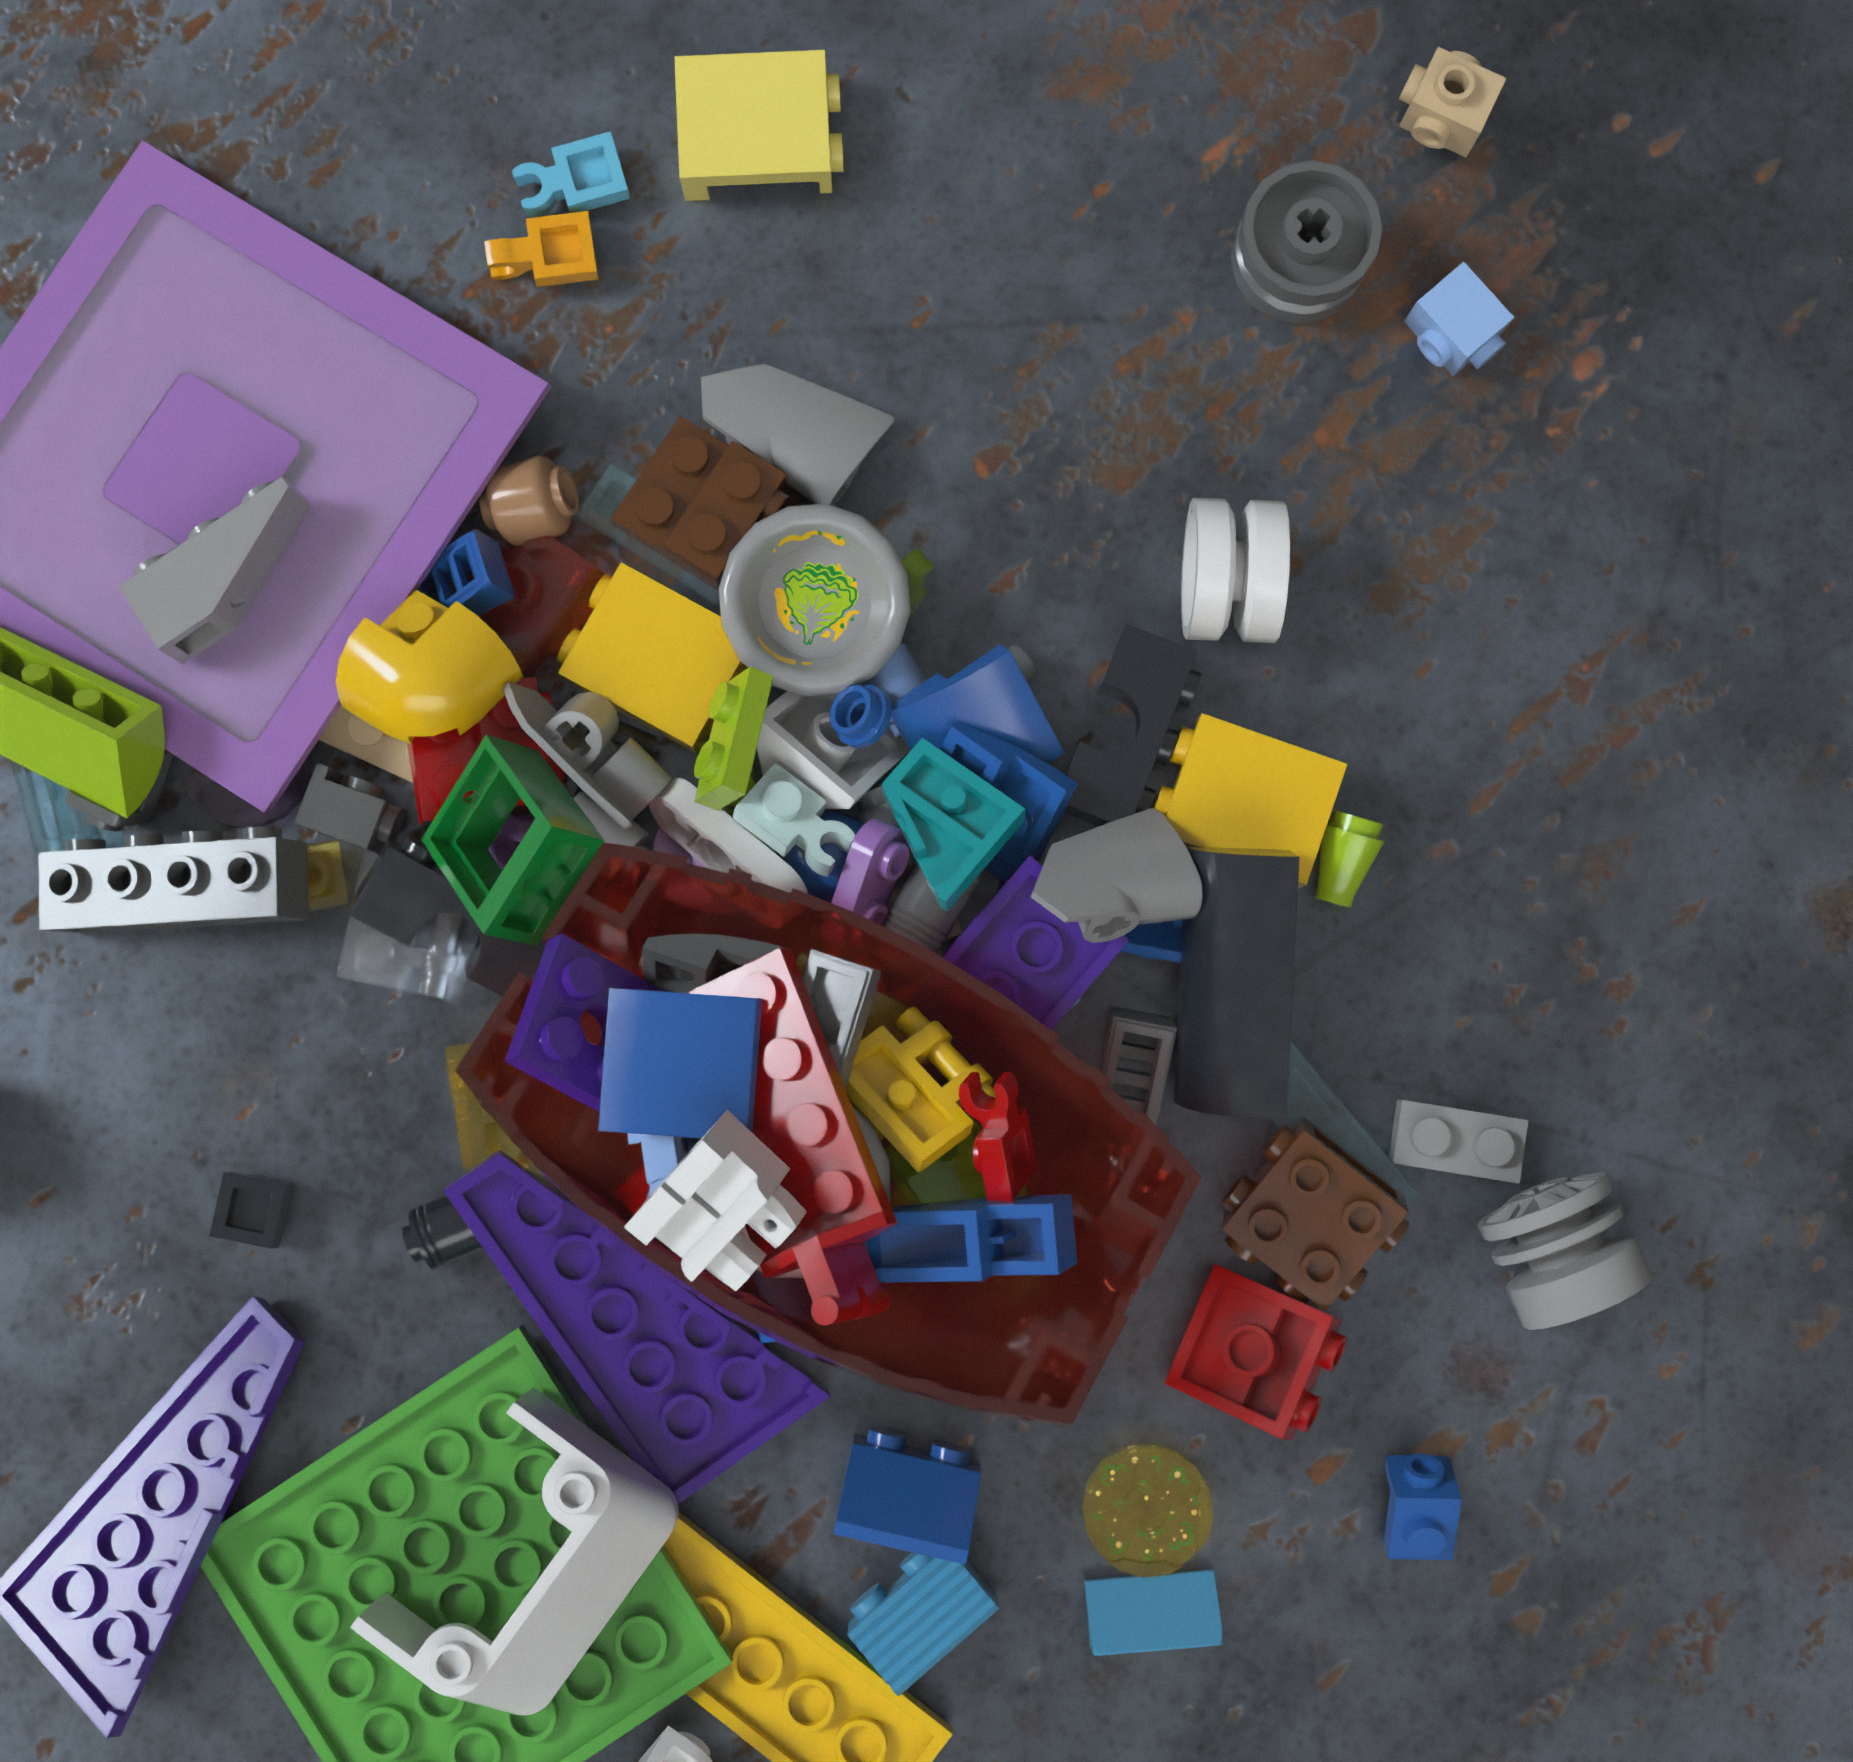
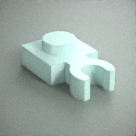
(788, 813)

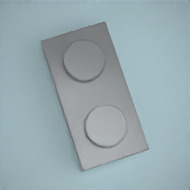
(1458, 1141)

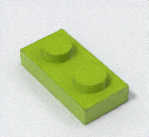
(729, 754)

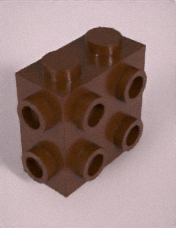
(1313, 1215)

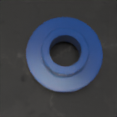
(860, 715)

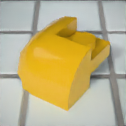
(424, 670)

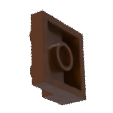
(699, 500)

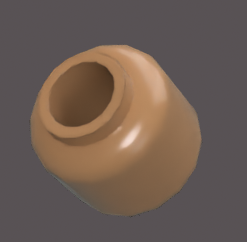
(529, 500)

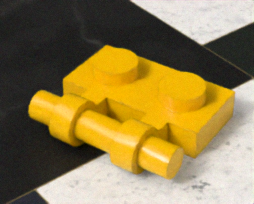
(901, 1095)

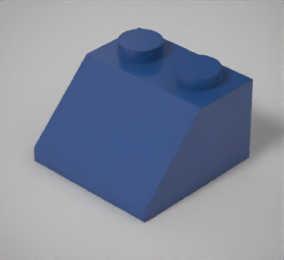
(909, 1496)

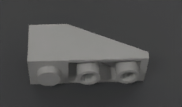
(213, 577)

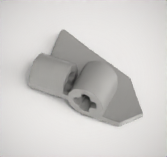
(794, 427)
(615, 778)
(1120, 877)

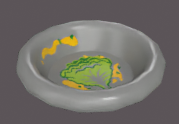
(814, 599)

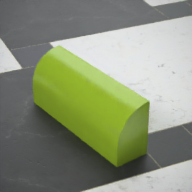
(77, 726)

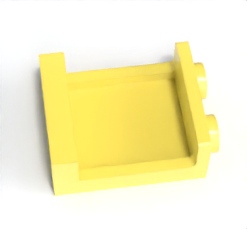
(756, 120)

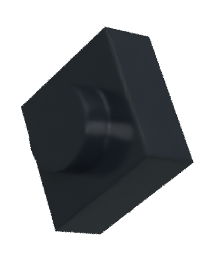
(251, 1210)

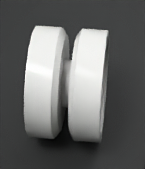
(1235, 570)

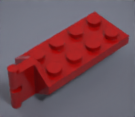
(814, 1130)

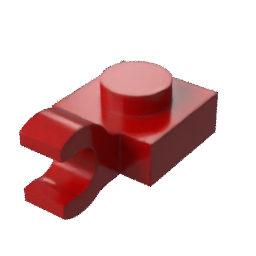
(1005, 1144)

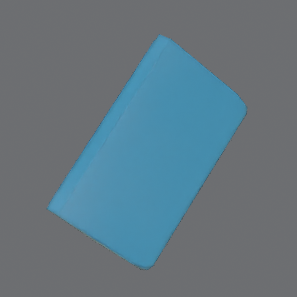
(1153, 1612)

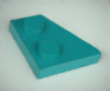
(948, 818)

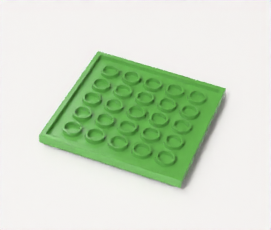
(455, 1528)

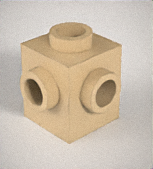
(1449, 101)

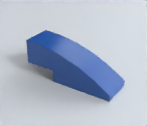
(976, 1240)

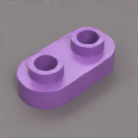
(871, 870)

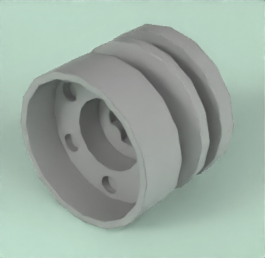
(1568, 1260)

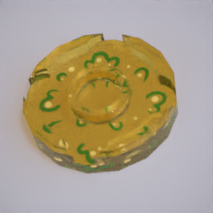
(1146, 1509)

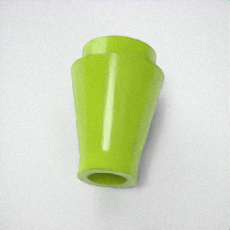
(1346, 856)

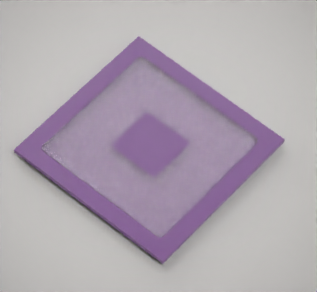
(173, 375)

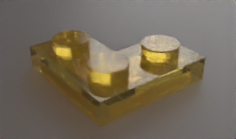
(475, 1139)

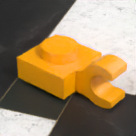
(556, 250)

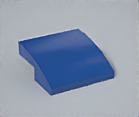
(983, 695)
(1022, 778)
(678, 1062)

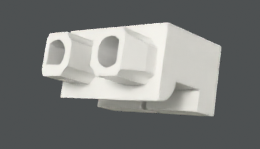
(712, 1196)

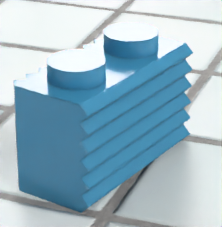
(919, 1617)

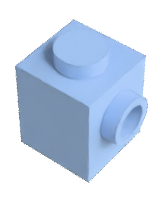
(1459, 321)

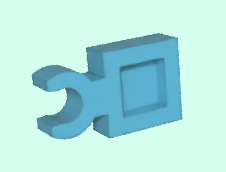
(584, 175)

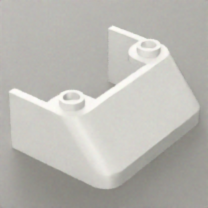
(617, 1528)

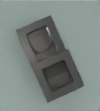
(691, 960)

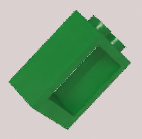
(546, 863)

